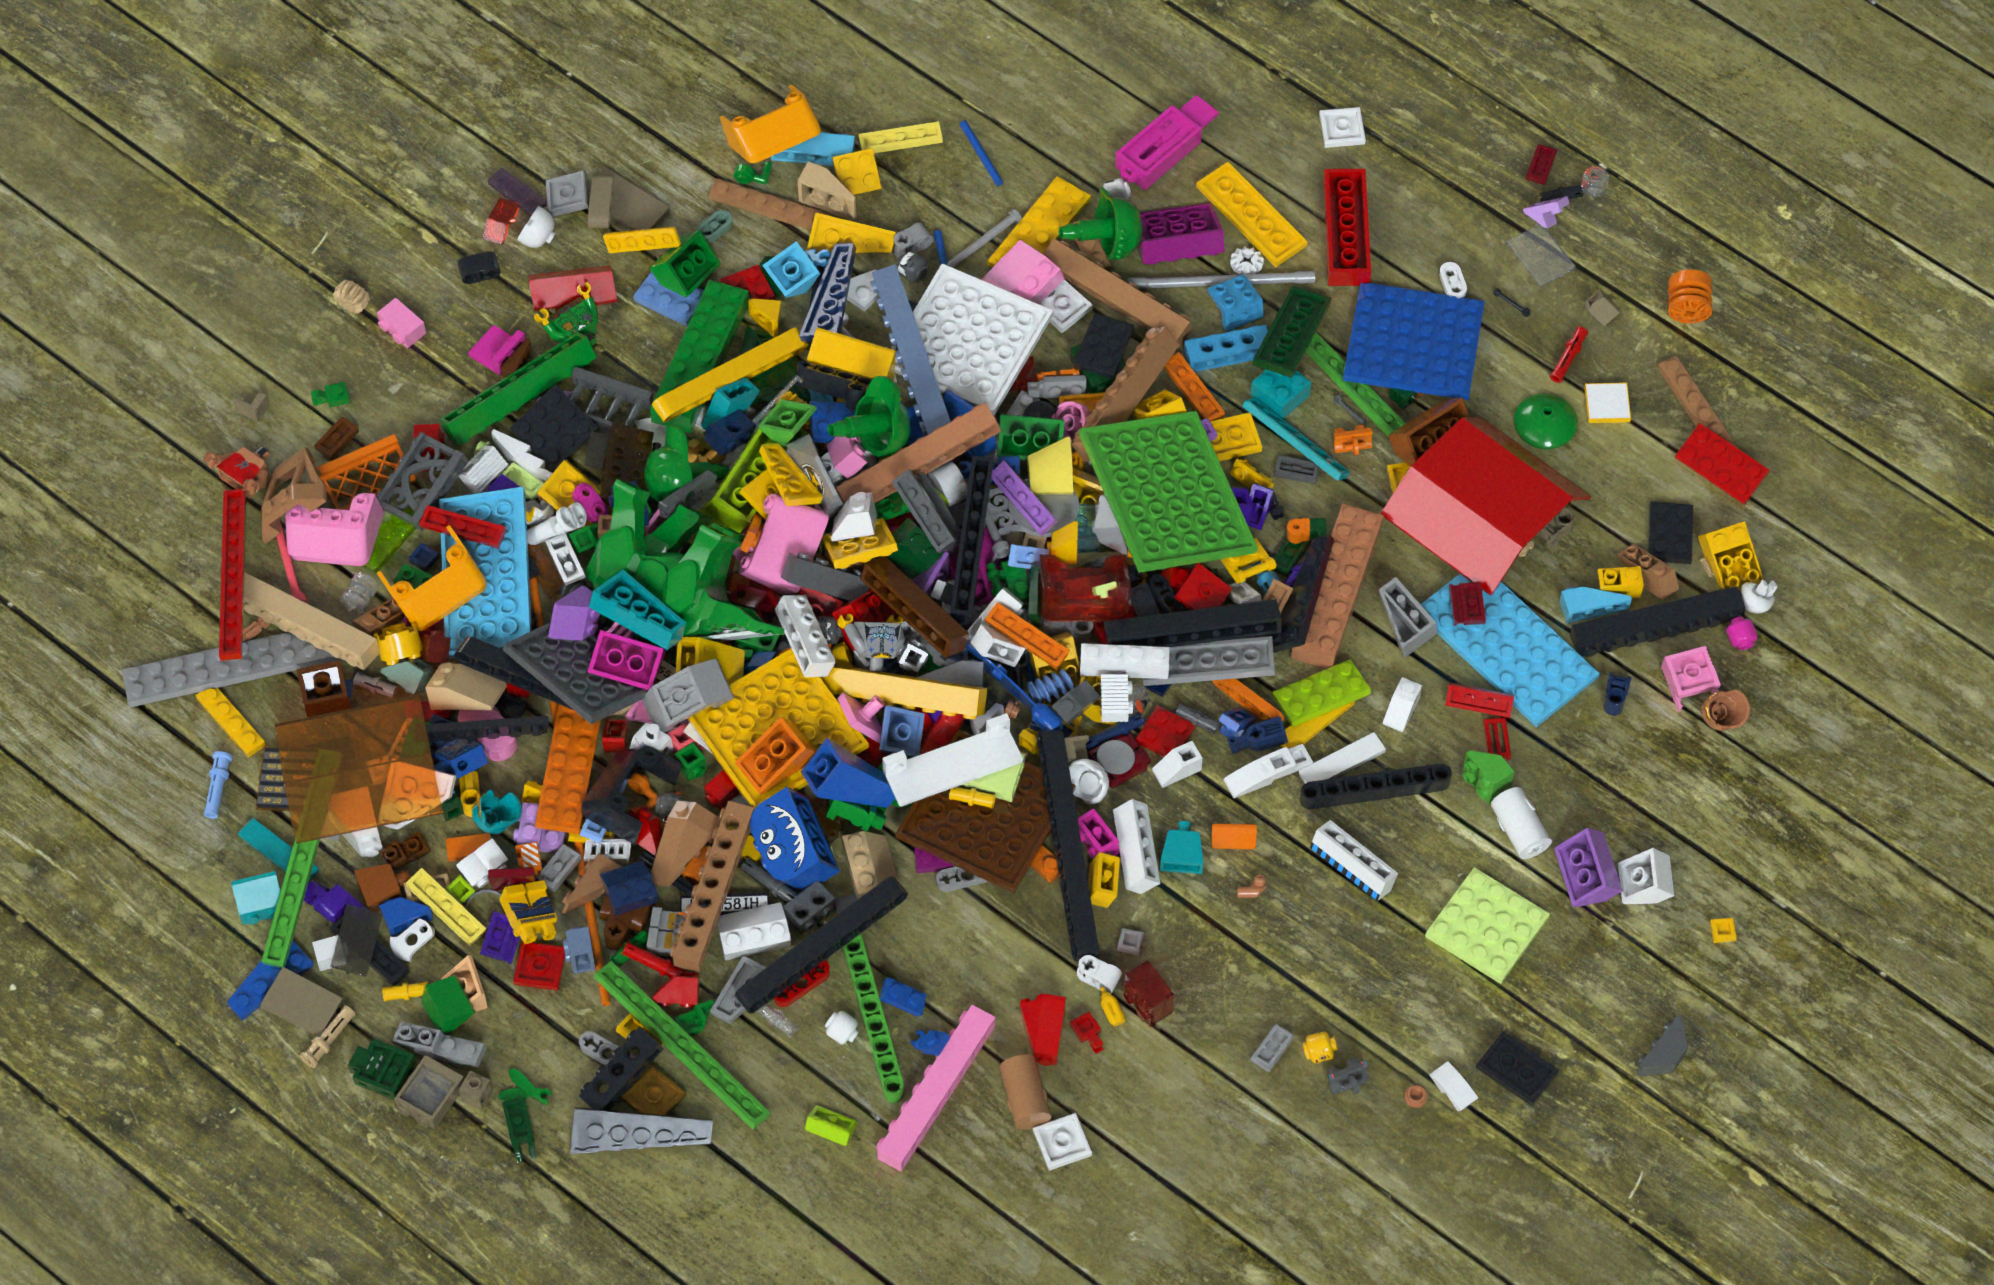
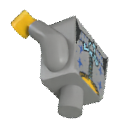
(874, 639)

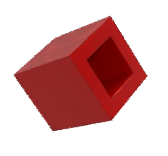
(720, 790)

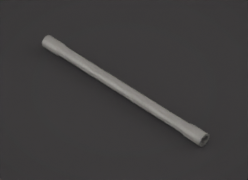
(1297, 277)

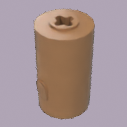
(1025, 1092)

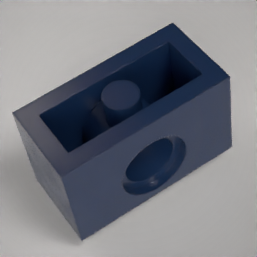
(729, 432)

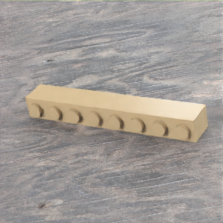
(309, 623)

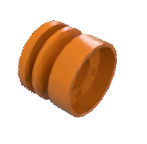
(1690, 296)

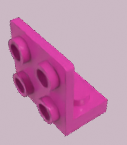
(496, 348)

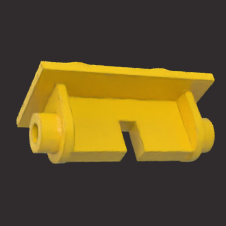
(1248, 475)

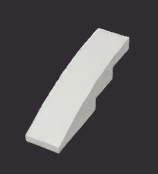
(520, 453)

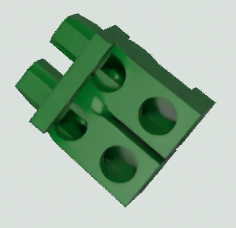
(857, 813)

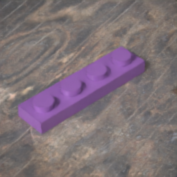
(1023, 498)

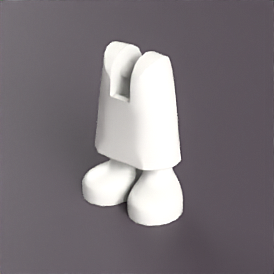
(565, 520)

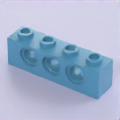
(1219, 355)

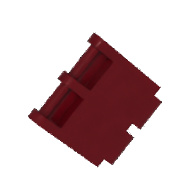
(1139, 766)

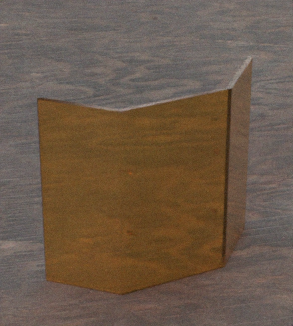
(357, 769)

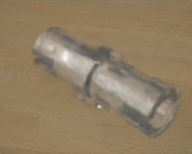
(777, 1019)

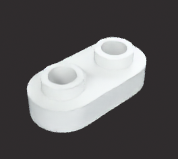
(1454, 282)

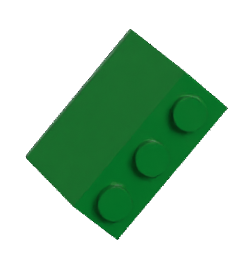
(686, 266)
(1027, 434)

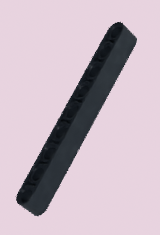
(821, 944)

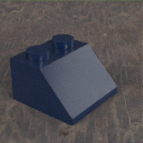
(629, 888)

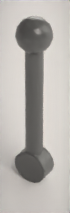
(1338, 400)

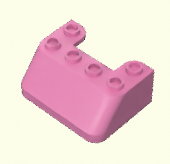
(335, 534)

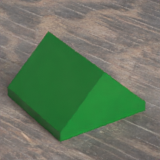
(447, 1004)

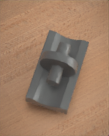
(1348, 1078)

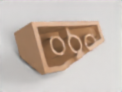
(683, 837)

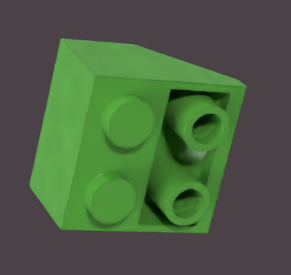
(1487, 774)

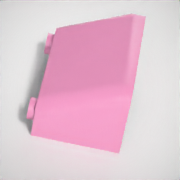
(784, 532)

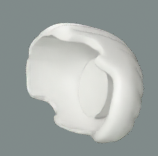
(1089, 779)

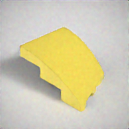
(1051, 469)

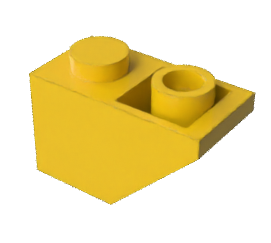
(1622, 580)

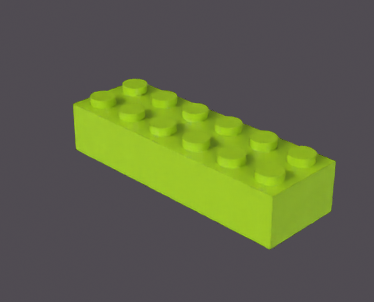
(727, 501)

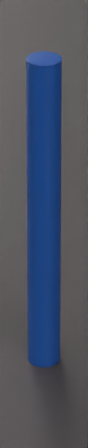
(981, 153)

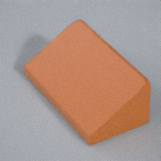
(1233, 836)

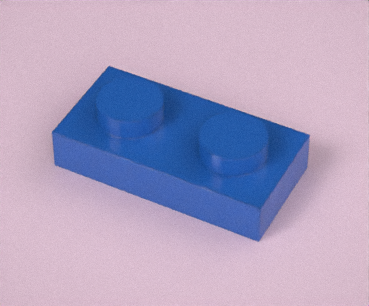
(903, 997)

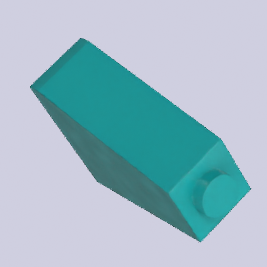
(730, 399)

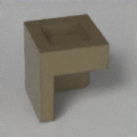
(1602, 307)
(252, 406)
(1076, 748)

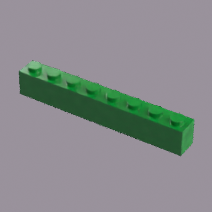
(517, 389)

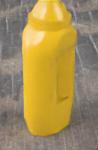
(1111, 1008)

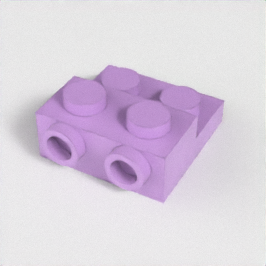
(527, 833)

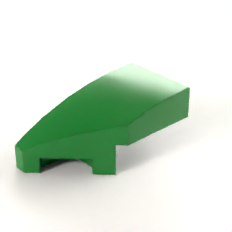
(695, 1020)

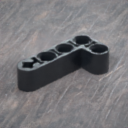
(832, 382)

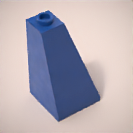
(845, 777)

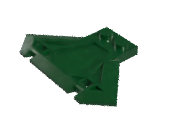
(775, 378)

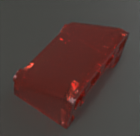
(1068, 591)

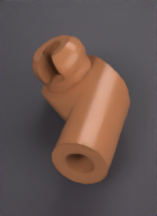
(1255, 888)

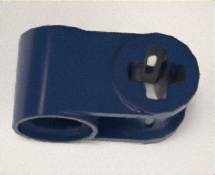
(1616, 689)

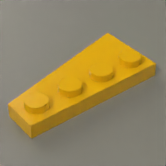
(788, 477)

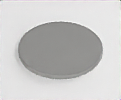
(1115, 757)

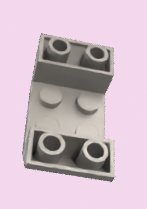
(687, 694)

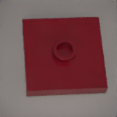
(508, 877)

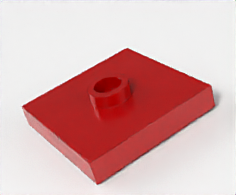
(1202, 589)

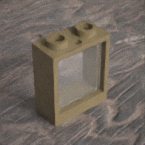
(429, 1092)

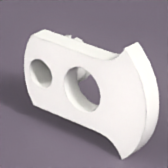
(399, 944)

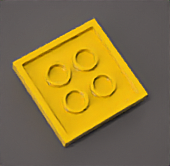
(860, 549)

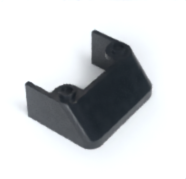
(604, 802)

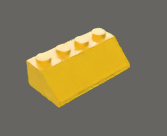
(851, 355)

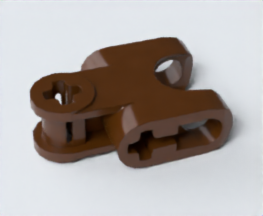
(620, 927)

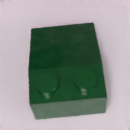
(914, 550)

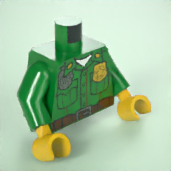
(575, 317)

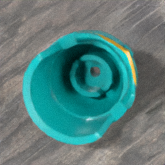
(496, 814)

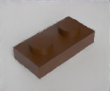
(336, 438)

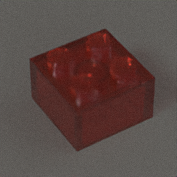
(1148, 993)

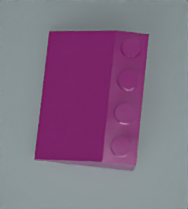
(1180, 233)

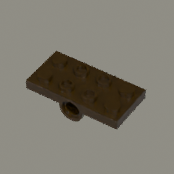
(625, 457)

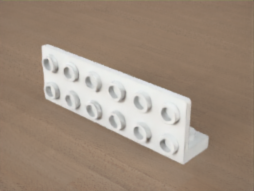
(953, 763)

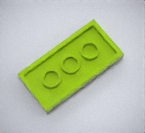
(1321, 693)

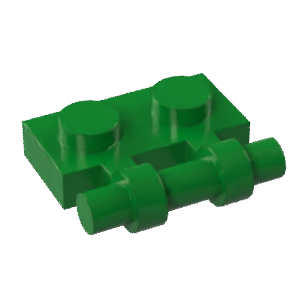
(1014, 578)

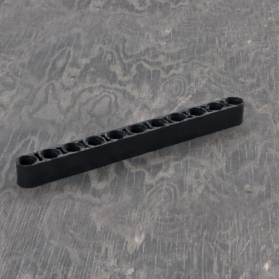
(1067, 844)

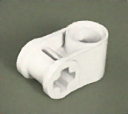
(1099, 973)

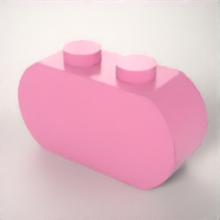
(495, 749)

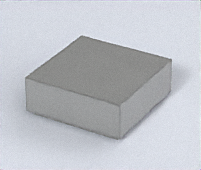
(1130, 941)

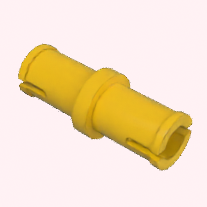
(972, 797)
(403, 991)

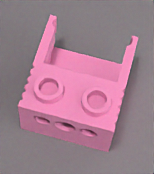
(1689, 674)

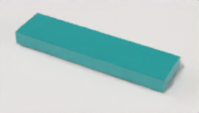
(269, 845)

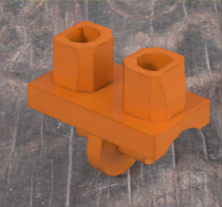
(1352, 440)

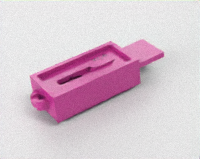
(1164, 142)

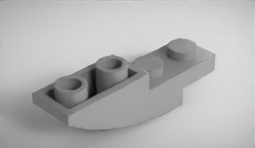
(439, 1046)

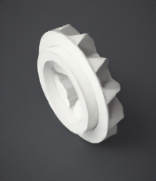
(1245, 267)

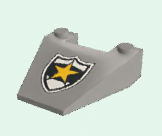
(806, 456)

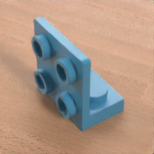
(1237, 302)

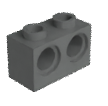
(805, 904)

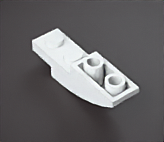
(1266, 769)

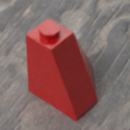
(1044, 1026)

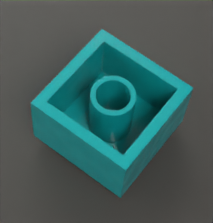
(1281, 392)

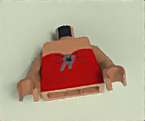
(241, 469)

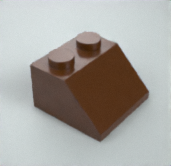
(323, 688)

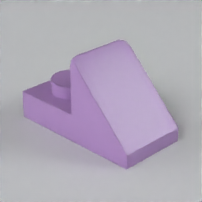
(1545, 211)

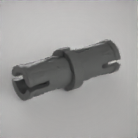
(1198, 718)

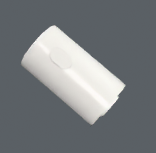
(1520, 822)

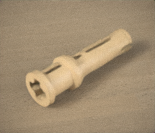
(323, 1046)

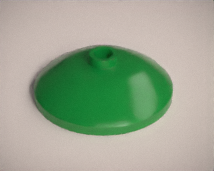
(1545, 430)

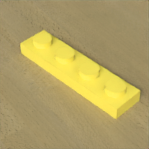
(901, 137)
(445, 907)

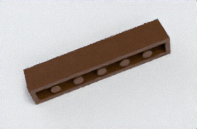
(914, 606)

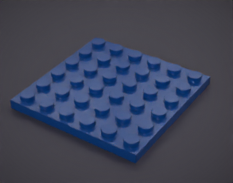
(1414, 340)

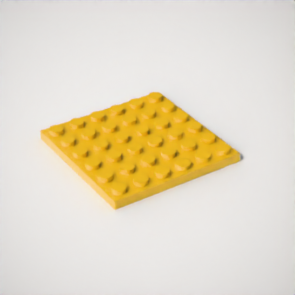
(758, 702)

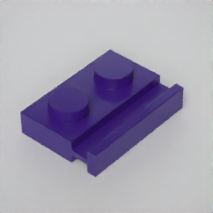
(499, 939)

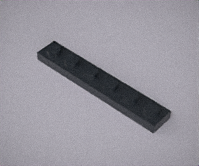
(487, 728)

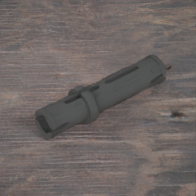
(777, 887)

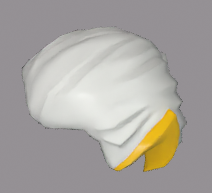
(538, 513)

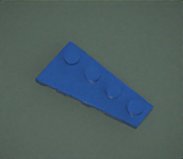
(257, 984)

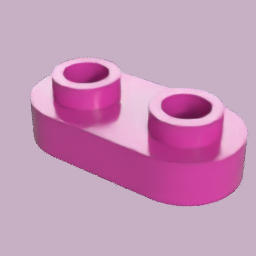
(589, 502)

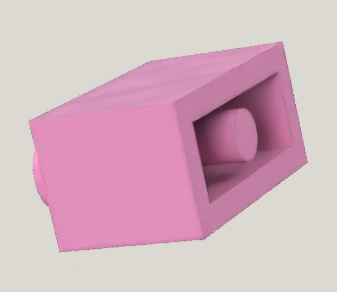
(401, 323)
(847, 455)

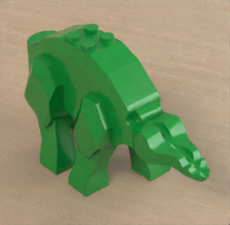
(686, 582)

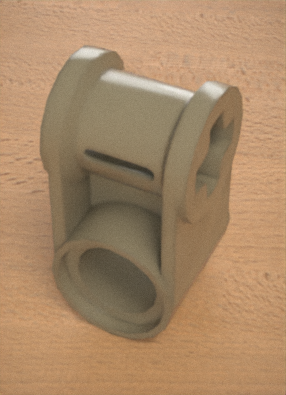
(1555, 529)

